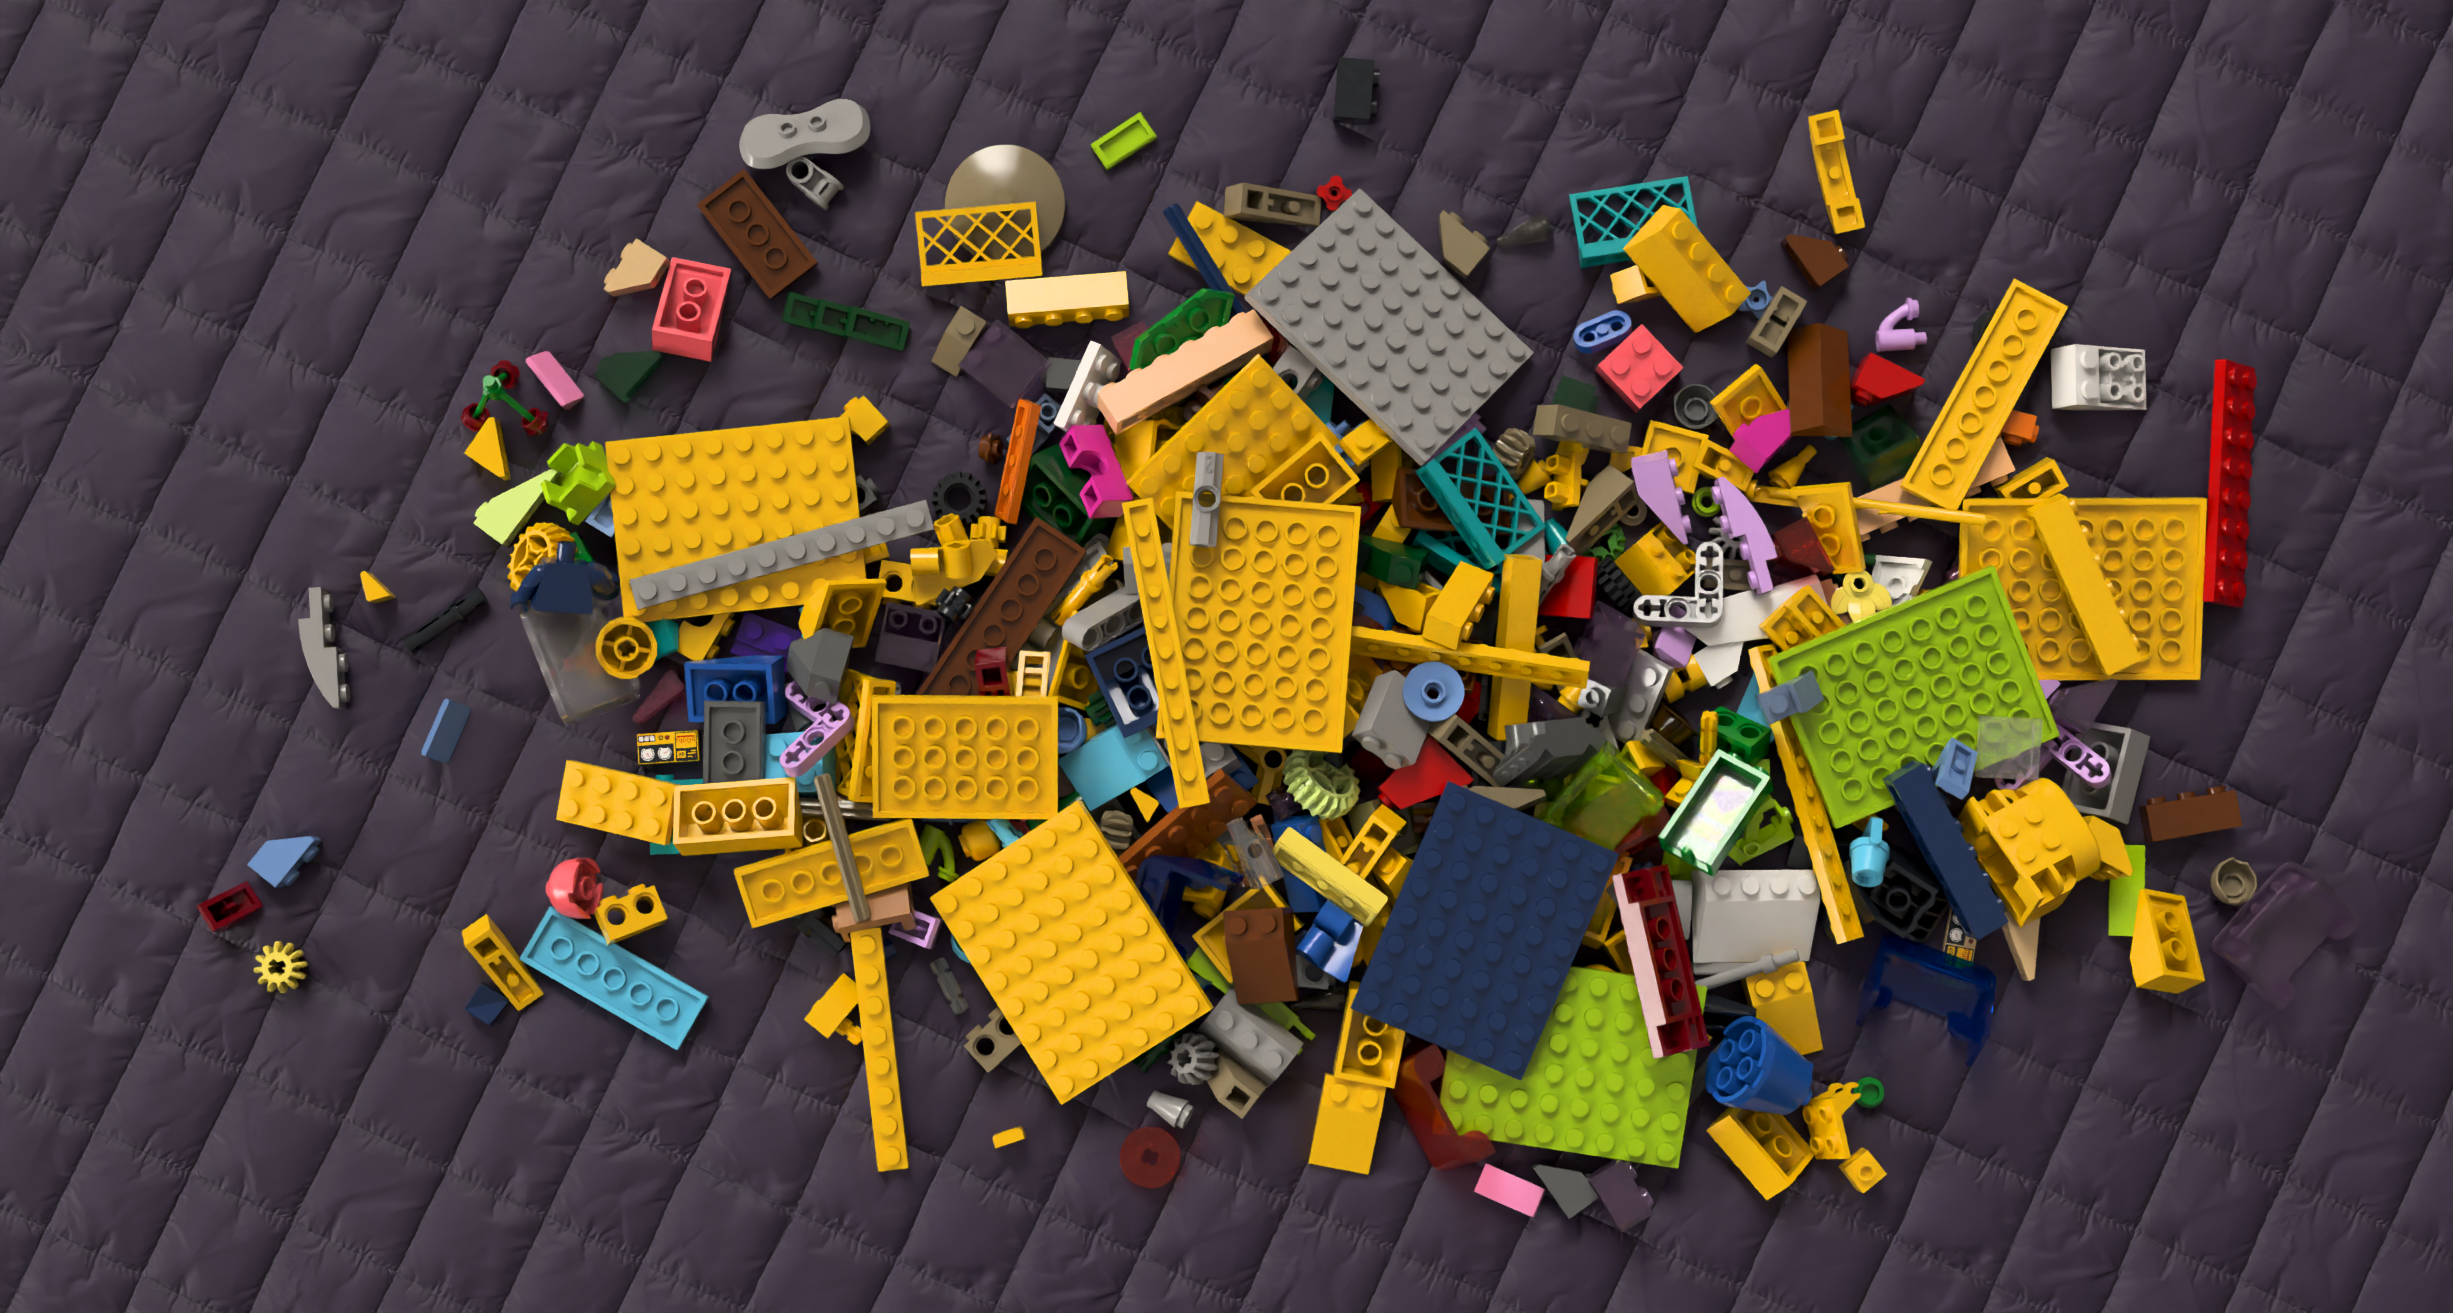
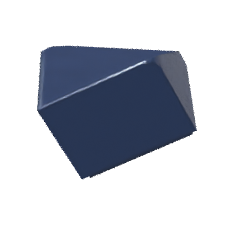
(487, 1004)

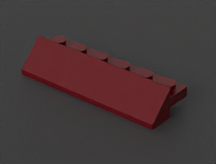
(1660, 961)

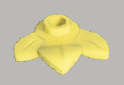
(1860, 602)

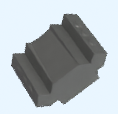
(1546, 750)

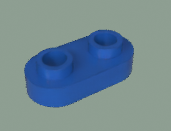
(1601, 331)

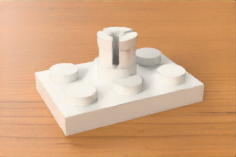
(1094, 372)

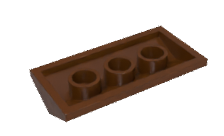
(1819, 381)
(1419, 510)

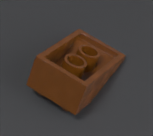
(1262, 954)

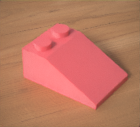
(690, 309)

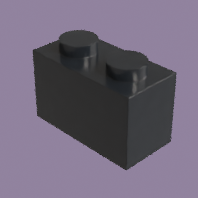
(1354, 91)

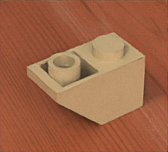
(638, 270)

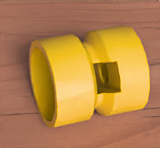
(1693, 680)

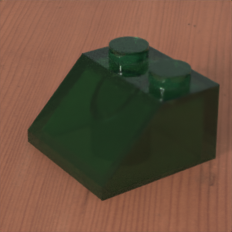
(1881, 447)

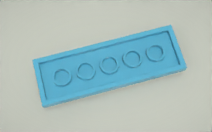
(614, 978)

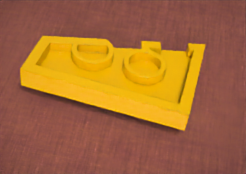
(1835, 522)

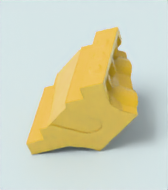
(1145, 438)

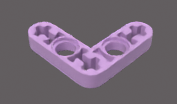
(822, 727)
(2051, 750)

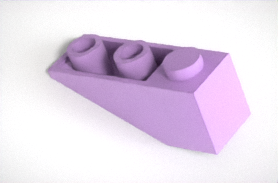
(1657, 488)

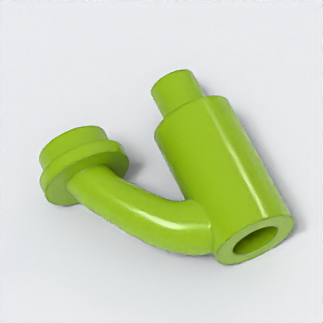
(930, 841)

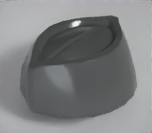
(1694, 407)

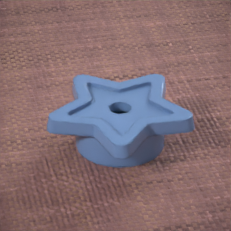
(1756, 307)

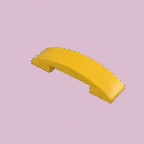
(1834, 172)

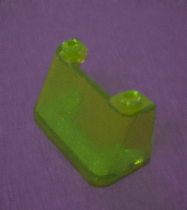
(1604, 799)

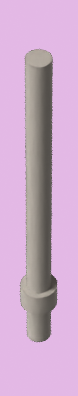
(1766, 964)

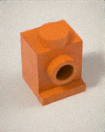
(2019, 428)

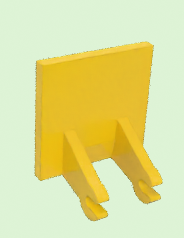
(1825, 1121)

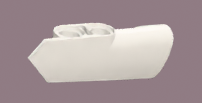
(1747, 610)

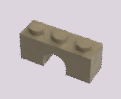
(1582, 427)

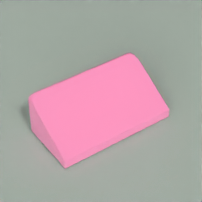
(555, 379)

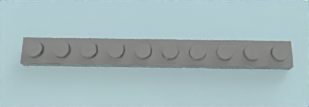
(781, 554)

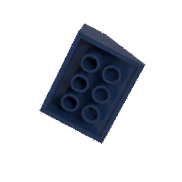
(1127, 681)

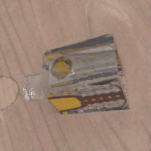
(1251, 856)

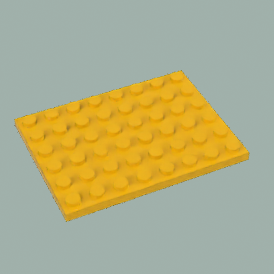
(728, 492)
(2149, 555)
(1266, 620)
(1071, 952)

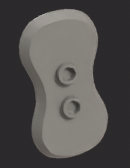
(828, 129)

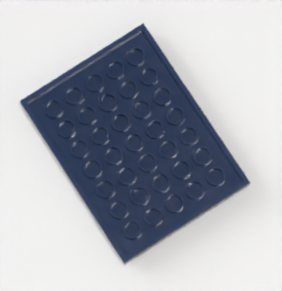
(1484, 930)

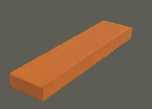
(1017, 461)

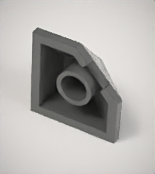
(821, 663)

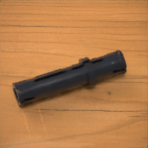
(439, 624)

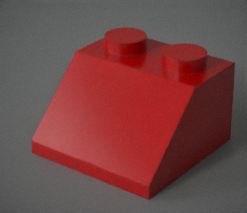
(1880, 381)

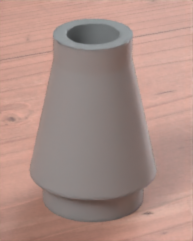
(1172, 1109)

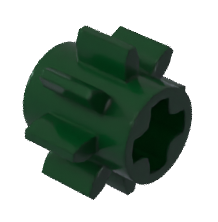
(1099, 710)

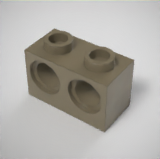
(1776, 321)
(1003, 1042)

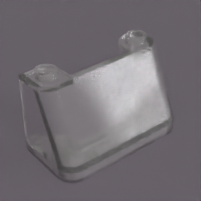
(570, 665)

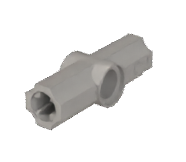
(1207, 479)

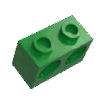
(1741, 736)

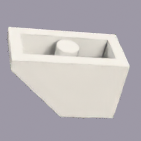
(1719, 663)

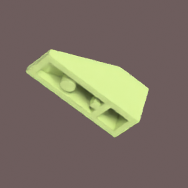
(511, 510)

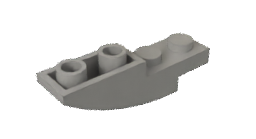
(324, 662)

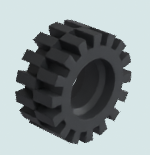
(965, 481)
(1617, 584)

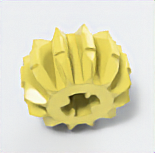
(283, 979)

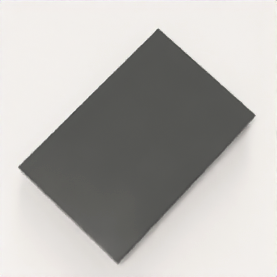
(734, 741)

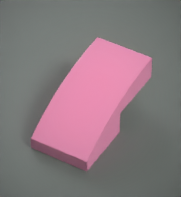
(1510, 1190)

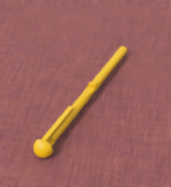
(1782, 496)

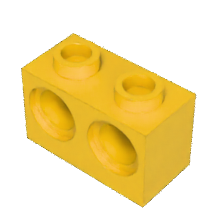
(907, 592)
(633, 920)

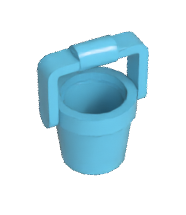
(1869, 855)

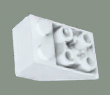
(2098, 378)

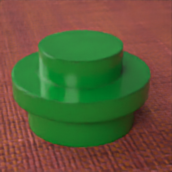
(1871, 1092)

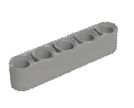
(1103, 620)

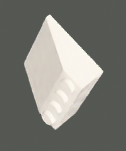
(1753, 914)

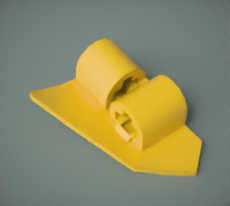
(952, 565)

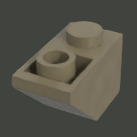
(1459, 247)
(1235, 1085)

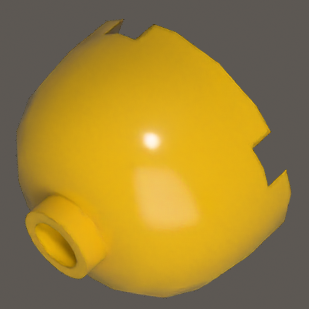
(626, 647)

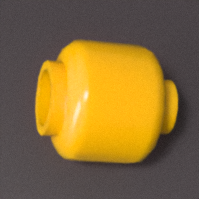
(979, 840)

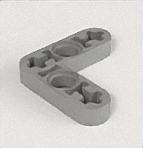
(1693, 605)

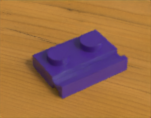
(763, 637)

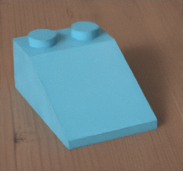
(1111, 764)

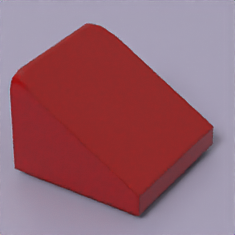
(1368, 507)

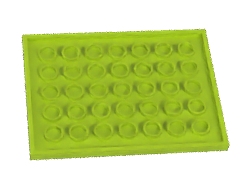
(1907, 686)
(1587, 1082)

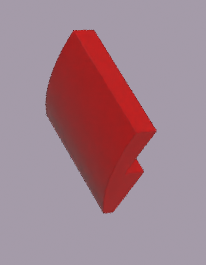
(1575, 592)

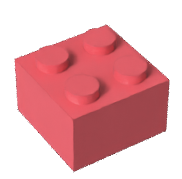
(1638, 368)

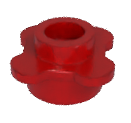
(1325, 191)

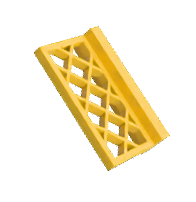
(984, 269)
(858, 780)

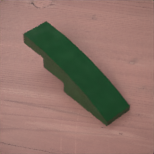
(845, 321)

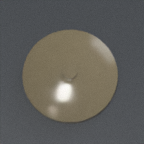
(1004, 177)

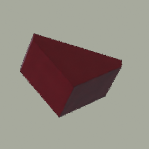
(229, 907)

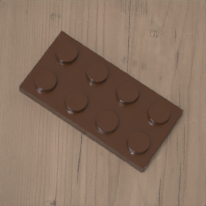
(757, 234)

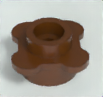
(990, 448)

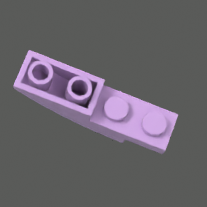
(1743, 521)

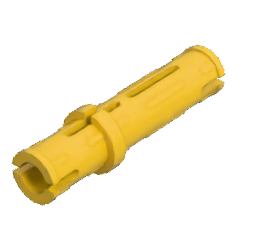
(1091, 582)

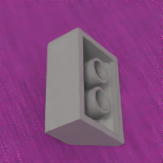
(2125, 754)
(1250, 1037)

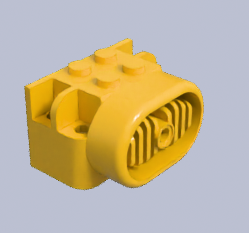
(2030, 846)

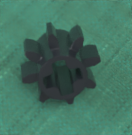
(954, 605)

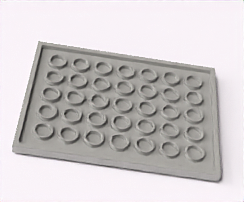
(1389, 326)

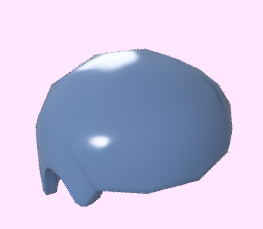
(1071, 730)

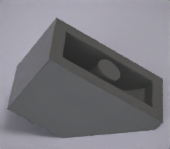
(1567, 1186)

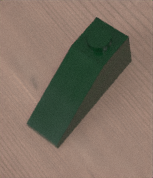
(1395, 562)

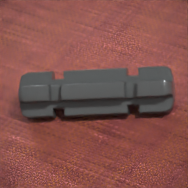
(949, 985)

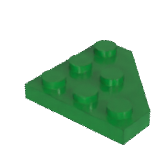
(1185, 323)

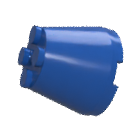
(1758, 1070)

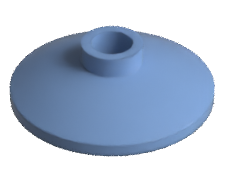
(1435, 677)

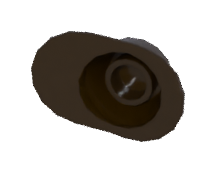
(1673, 725)

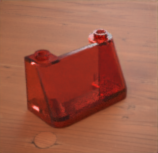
(1427, 1116)

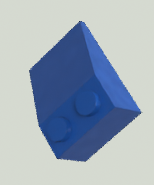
(736, 679)

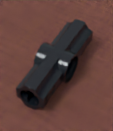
(821, 929)

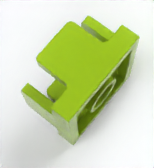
(583, 480)

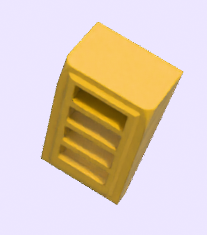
(1033, 657)

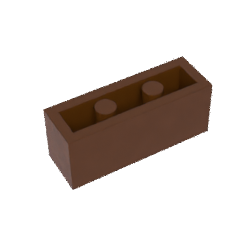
(2190, 814)

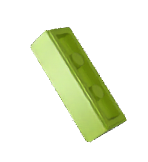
(2125, 893)

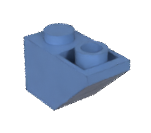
(280, 859)

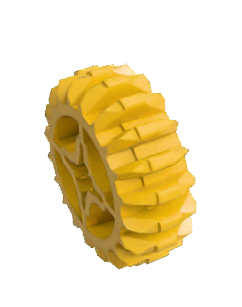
(537, 543)

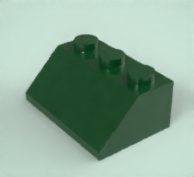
(1054, 496)

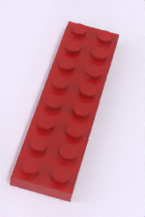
(2229, 484)

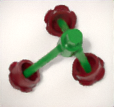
(494, 385)

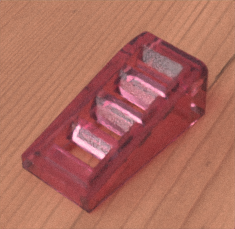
(664, 693)

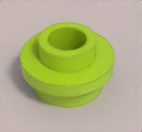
(1699, 508)

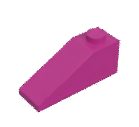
(1761, 439)

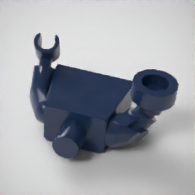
(566, 584)

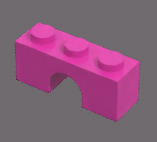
(1091, 450)

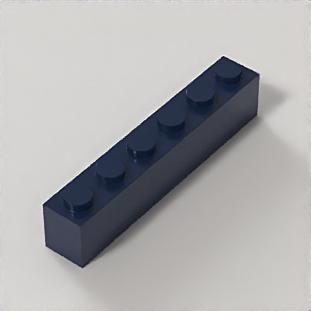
(1946, 850)

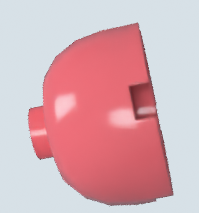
(575, 888)

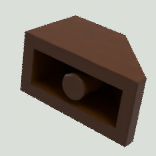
(1816, 258)

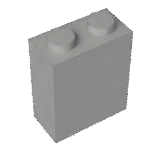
(1388, 724)

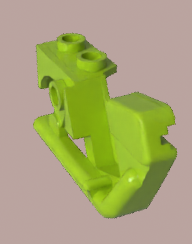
(1753, 843)

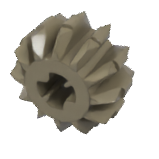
(1515, 451)
(1117, 830)

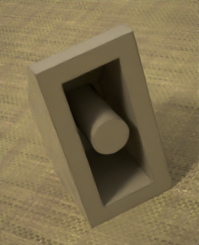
(958, 340)

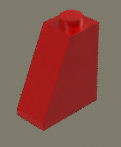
(1422, 779)

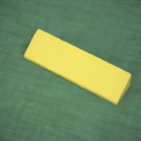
(1328, 877)

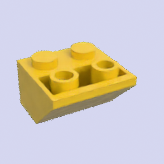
(1657, 562)
(2113, 853)

